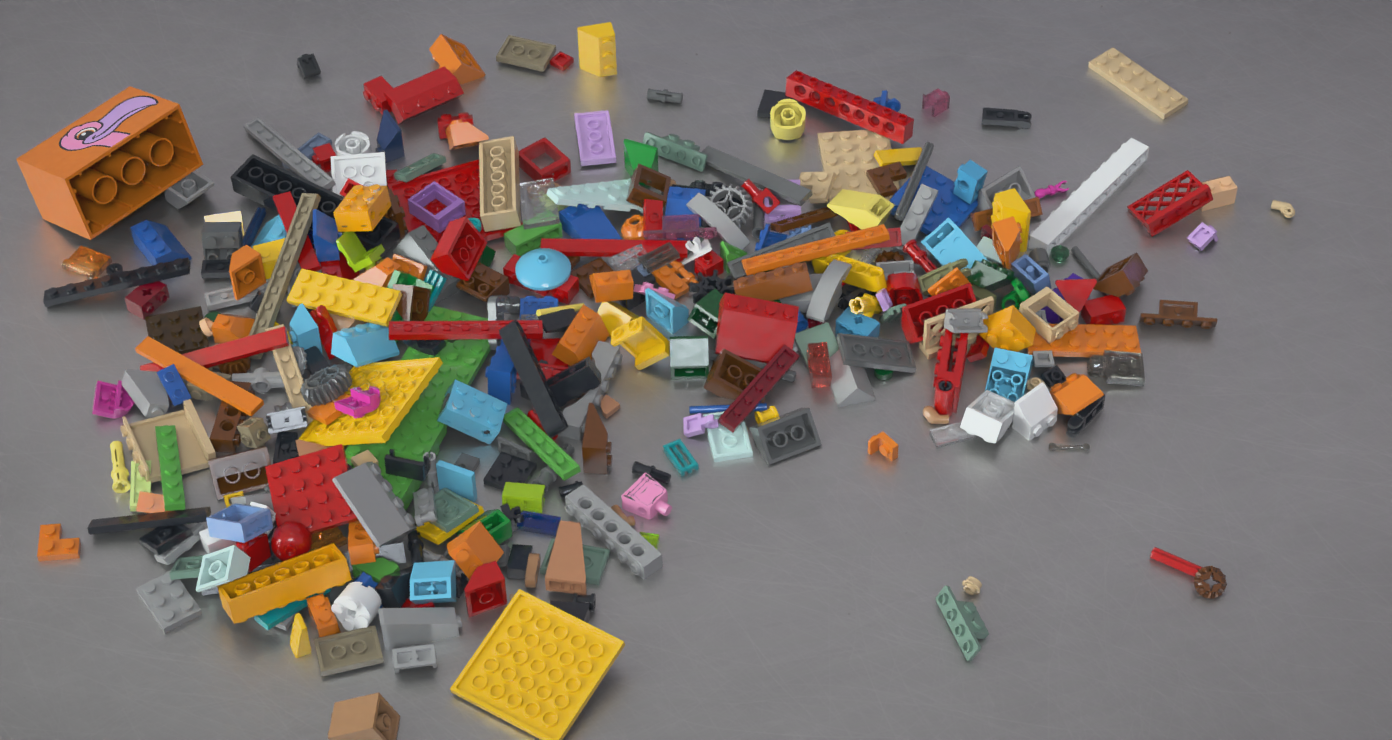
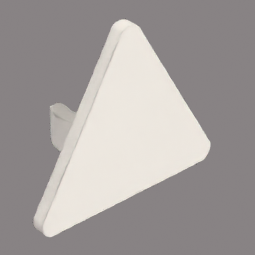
(699, 249)

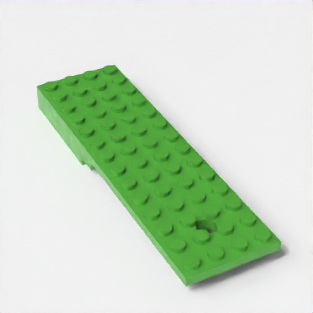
(419, 429)

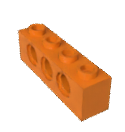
(360, 545)

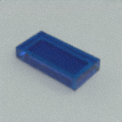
(539, 523)

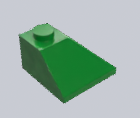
(639, 153)

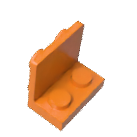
(951, 280)

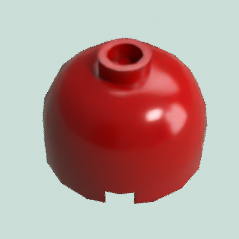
(290, 540)

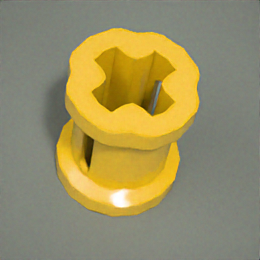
(766, 415)

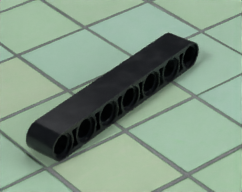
(533, 379)

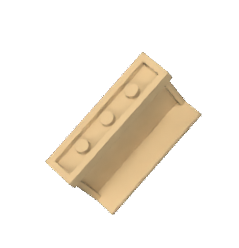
(192, 441)

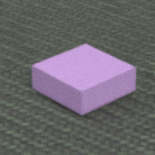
(884, 299)

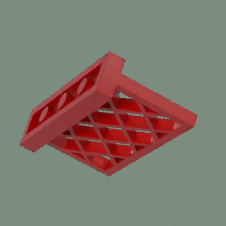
(1176, 209)

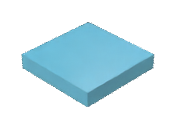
(457, 480)

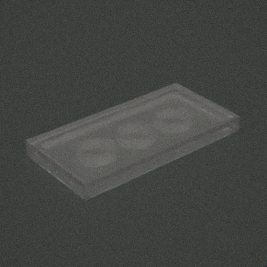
(536, 205)

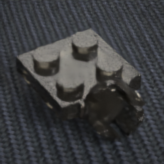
(1117, 367)

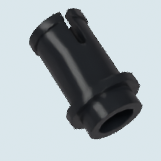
(565, 490)

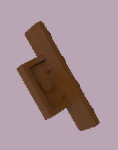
(1178, 313)

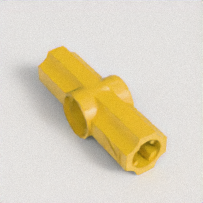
(866, 305)

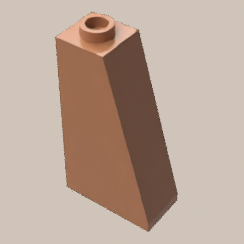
(566, 563)

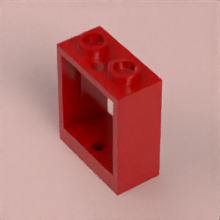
(560, 167)

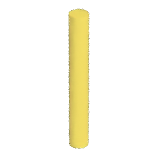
(576, 307)

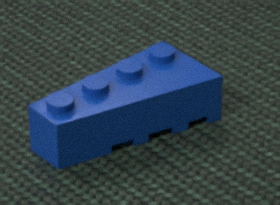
(501, 375)

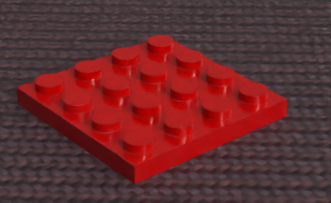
(305, 490)

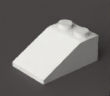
(988, 416)

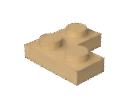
(819, 183)

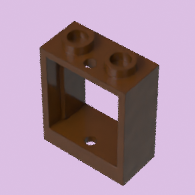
(643, 174)

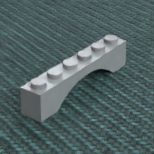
(606, 360)

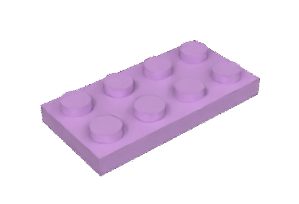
(595, 138)

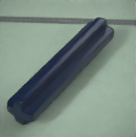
(254, 226)

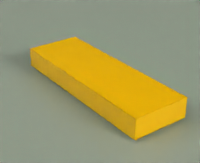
(906, 156)

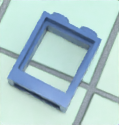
(239, 523)

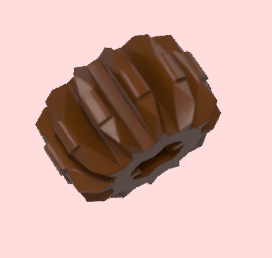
(238, 366)

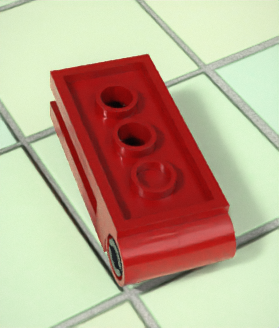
(948, 383)

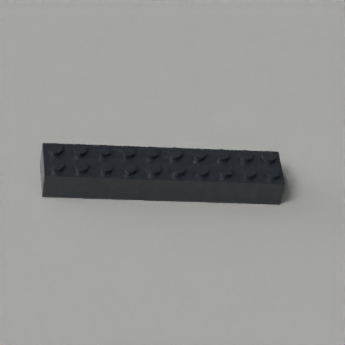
(263, 180)

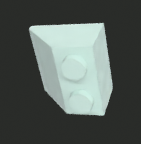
(222, 567)

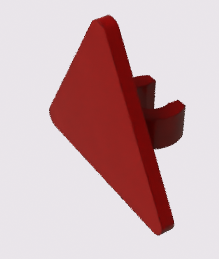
(1076, 291)

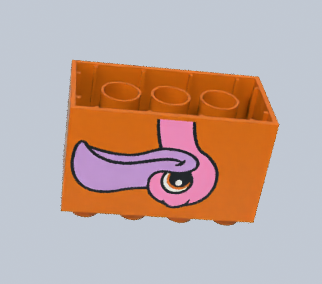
(110, 162)

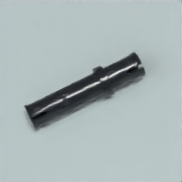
(415, 546)

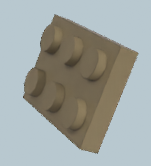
(526, 53)
(348, 650)

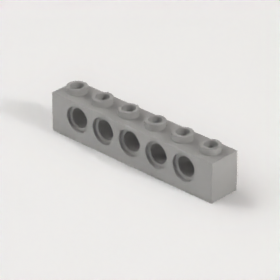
(613, 532)

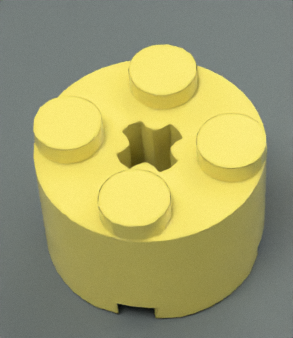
(787, 119)

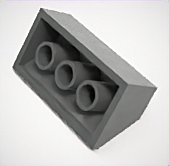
(420, 246)

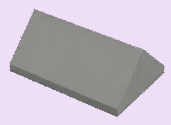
(1012, 179)
(849, 383)

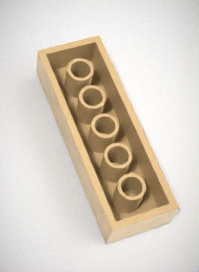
(499, 184)

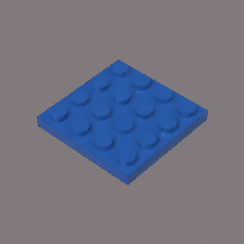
(945, 204)

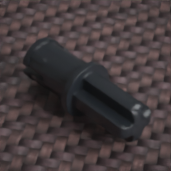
(658, 475)

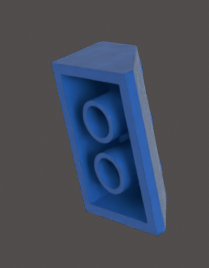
(157, 242)

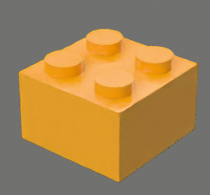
(1008, 330)

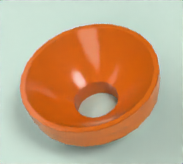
(631, 231)

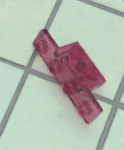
(681, 227)

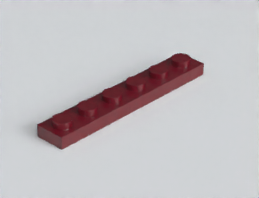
(758, 388)

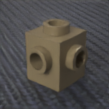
(254, 432)

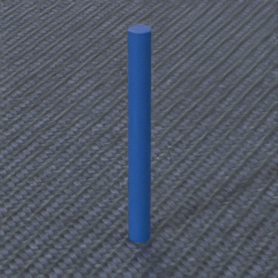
(719, 408)

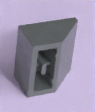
(221, 239)

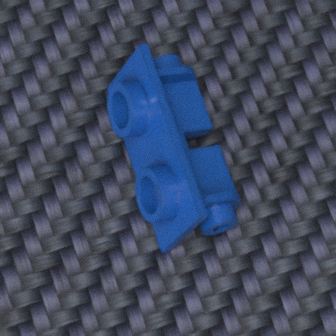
(174, 385)

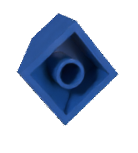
(325, 236)

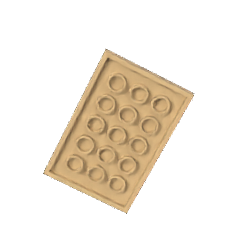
(850, 157)

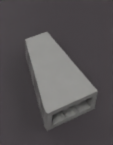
(417, 625)

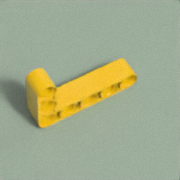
(860, 274)

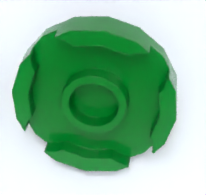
(1019, 295)

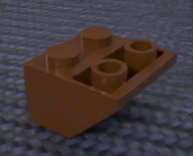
(485, 283)

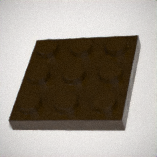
(178, 330)

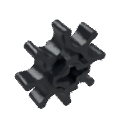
(707, 284)

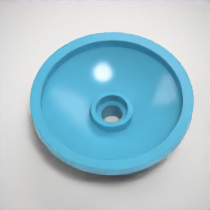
(543, 269)

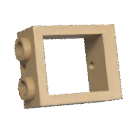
(1049, 298)

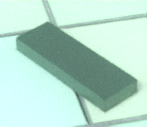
(419, 167)

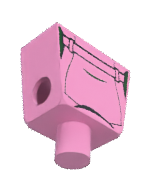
(646, 498)

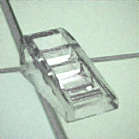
(618, 260)

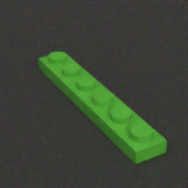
(541, 444)
(170, 468)

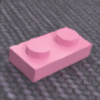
(641, 289)

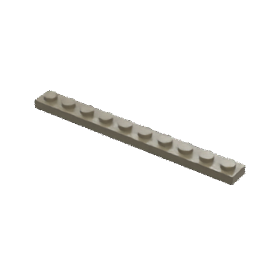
(285, 265)

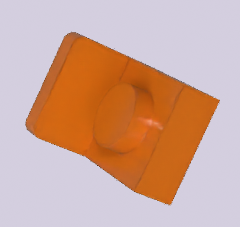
(885, 444)

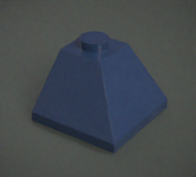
(390, 138)

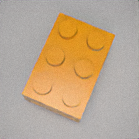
(362, 208)

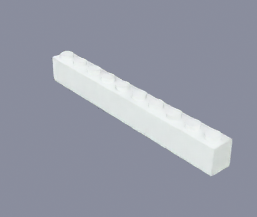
(1089, 196)

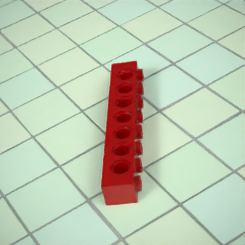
(849, 107)

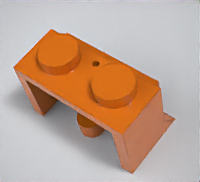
(324, 618)

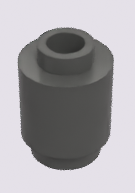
(1040, 256)

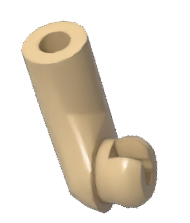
(1285, 208)

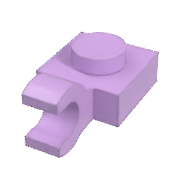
(697, 423)

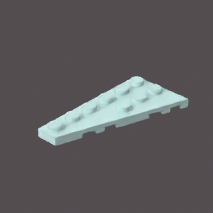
(609, 194)

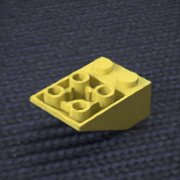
(861, 208)

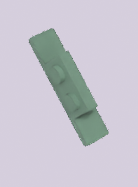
(677, 150)
(963, 622)

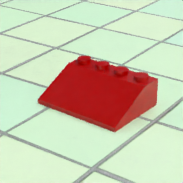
(755, 327)

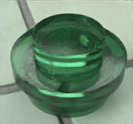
(1059, 253)

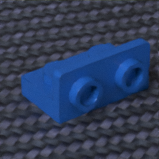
(531, 304)

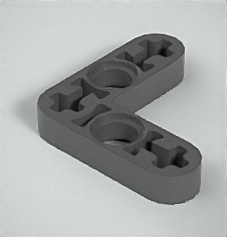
(497, 307)

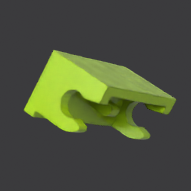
(526, 496)

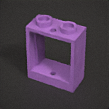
(454, 210)

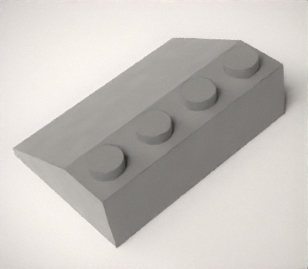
(375, 504)

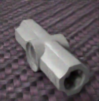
(260, 380)

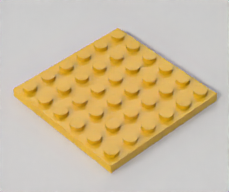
(399, 389)
(537, 667)

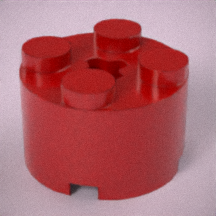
(903, 288)

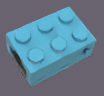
(472, 412)

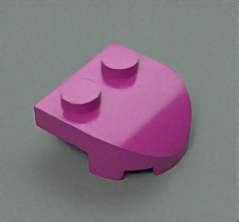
(111, 400)
(360, 402)

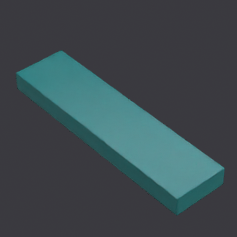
(278, 615)

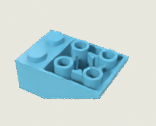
(950, 244)
(1009, 373)

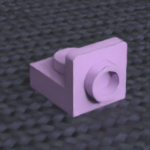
(1202, 236)

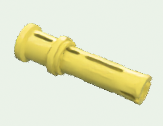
(120, 472)

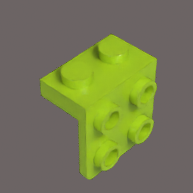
(356, 254)

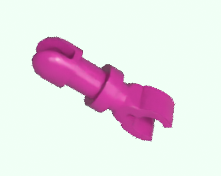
(1051, 190)

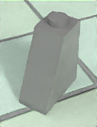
(146, 392)

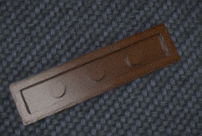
(802, 219)

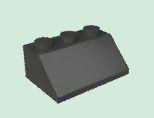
(786, 435)

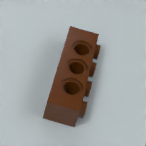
(225, 434)

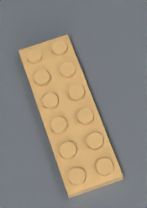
(1138, 83)

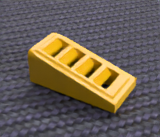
(299, 637)

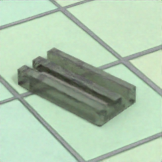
(661, 259)

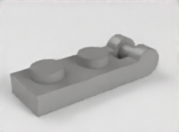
(425, 506)

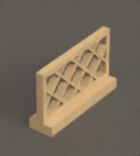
(930, 344)

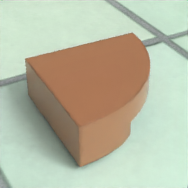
(609, 406)

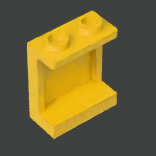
(642, 342)

